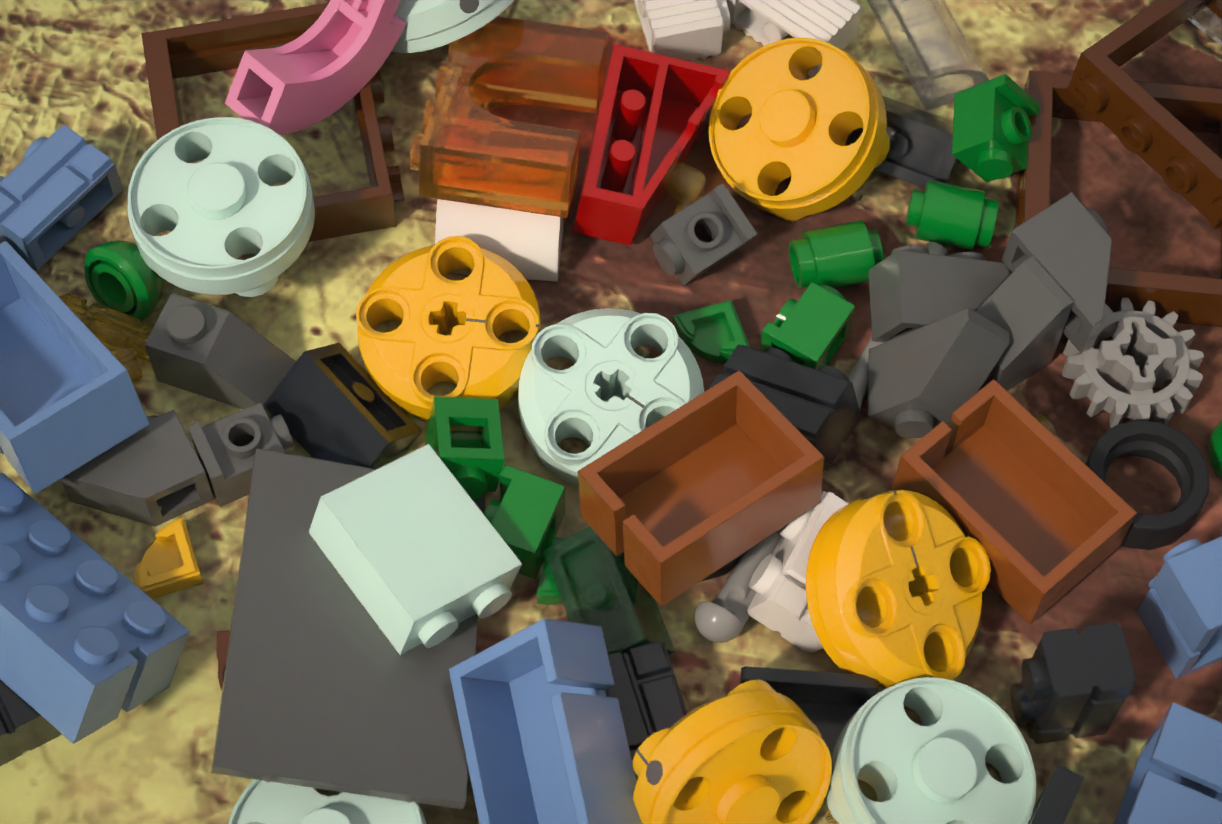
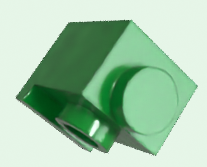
(993, 127)
(812, 327)
(471, 456)
(527, 515)

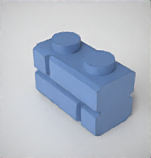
(54, 194)

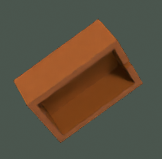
(700, 487)
(1019, 496)

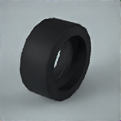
(1178, 456)

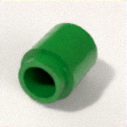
(952, 215)
(835, 255)

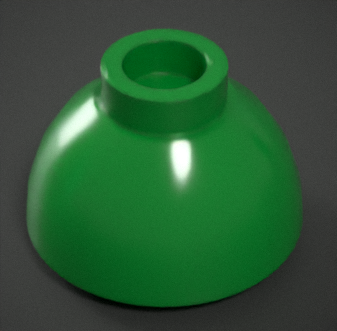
(122, 279)

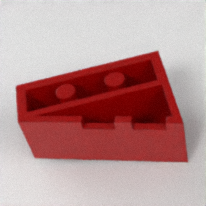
(643, 128)

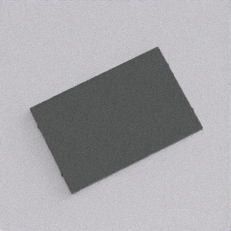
(312, 677)

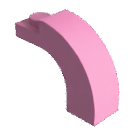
(320, 69)

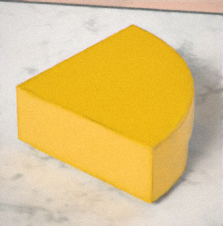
(168, 562)

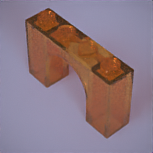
(499, 161)

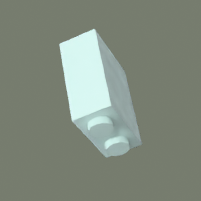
(415, 550)

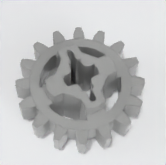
(1137, 359)

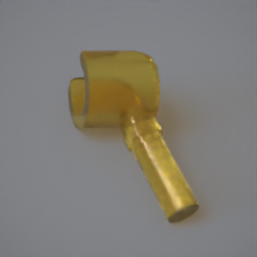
(686, 185)

